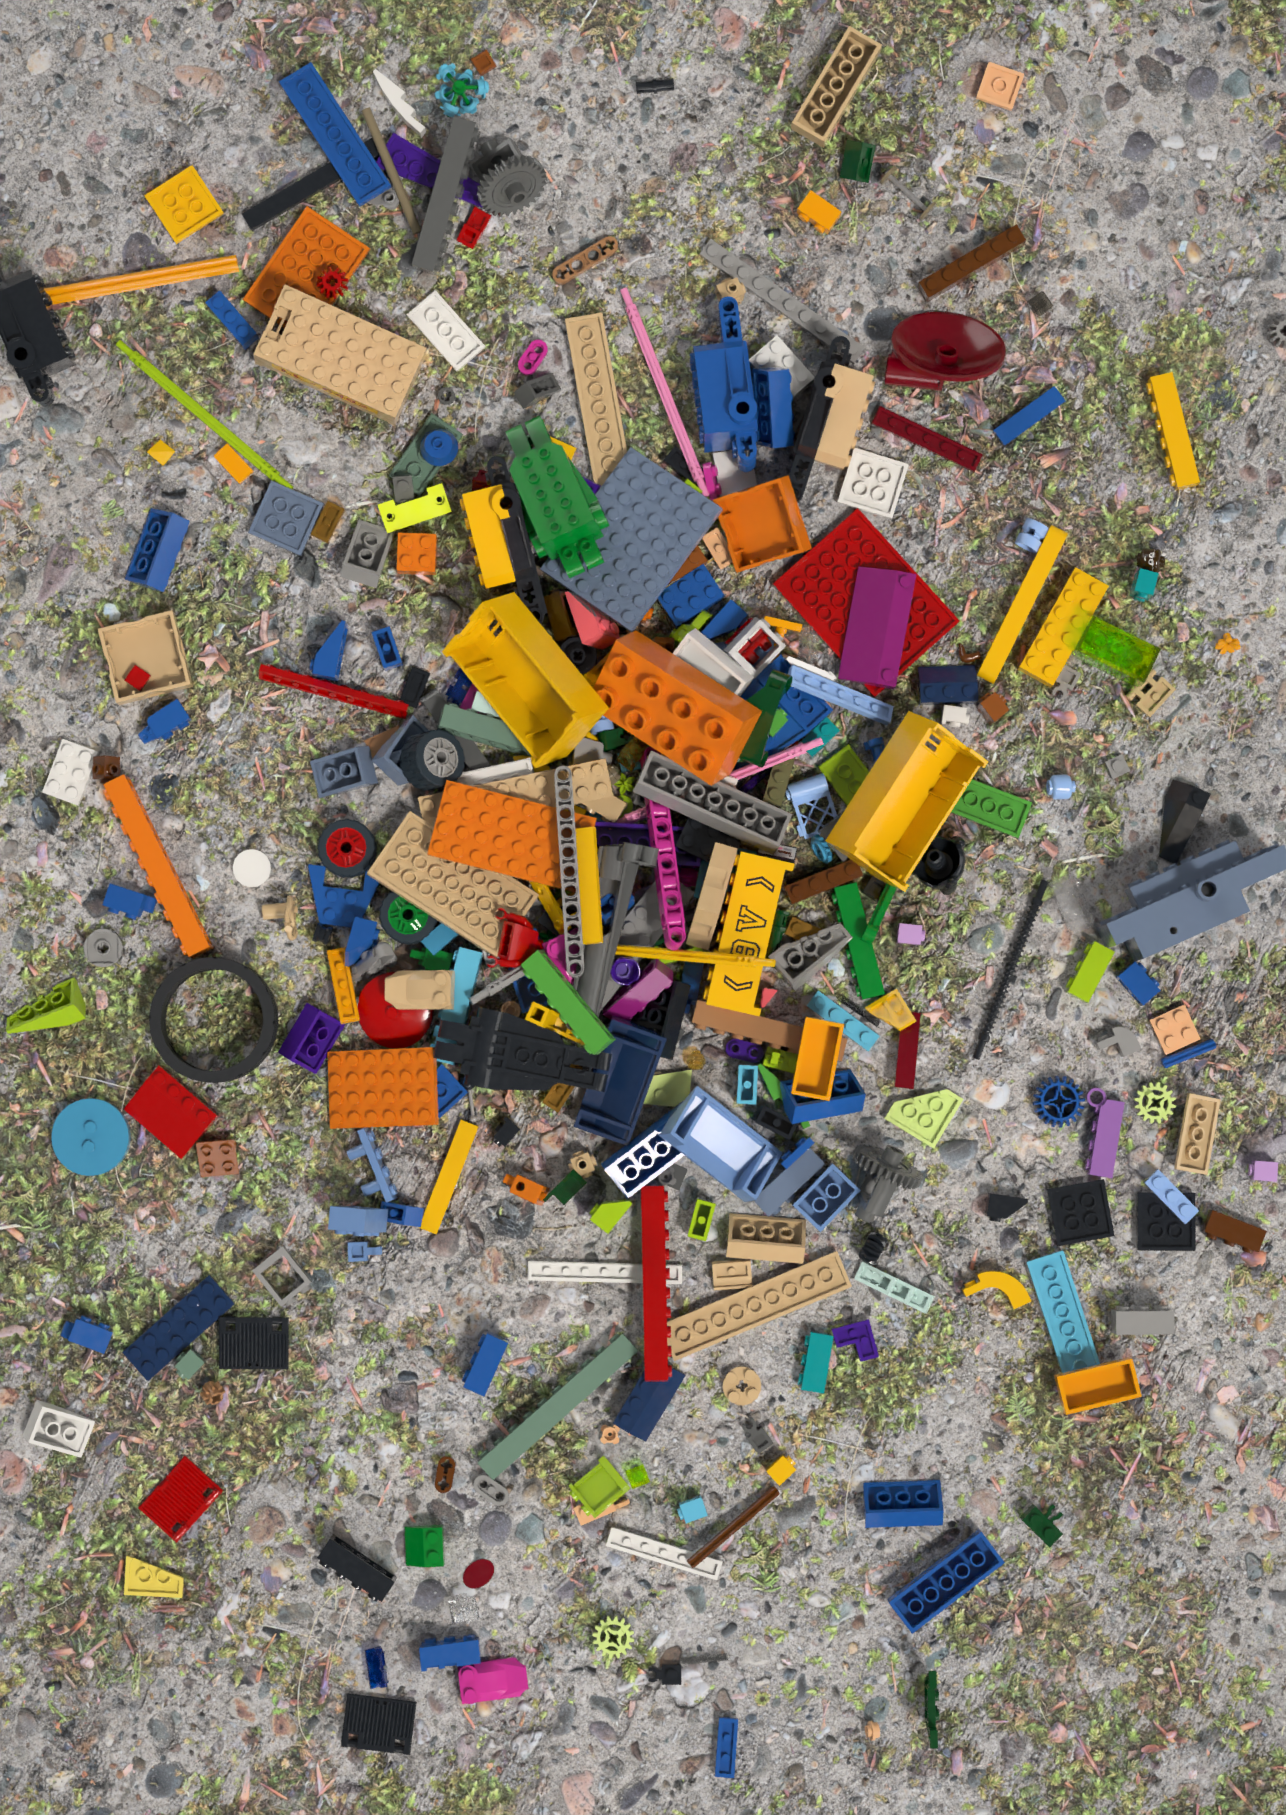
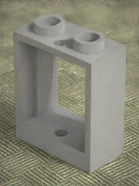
(731, 649)
(289, 1299)

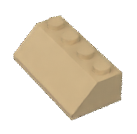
(766, 1238)

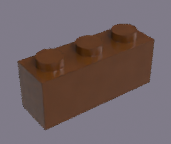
(1233, 1231)

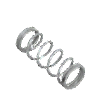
(319, 996)

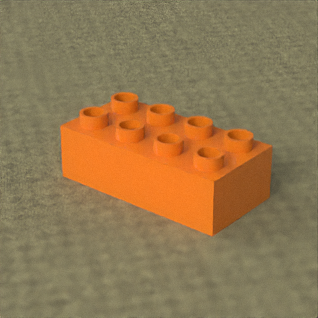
(675, 707)

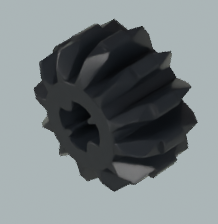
(872, 1248)

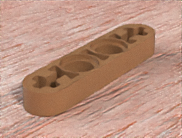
(583, 258)

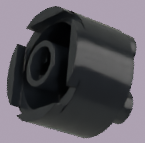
(589, 654)

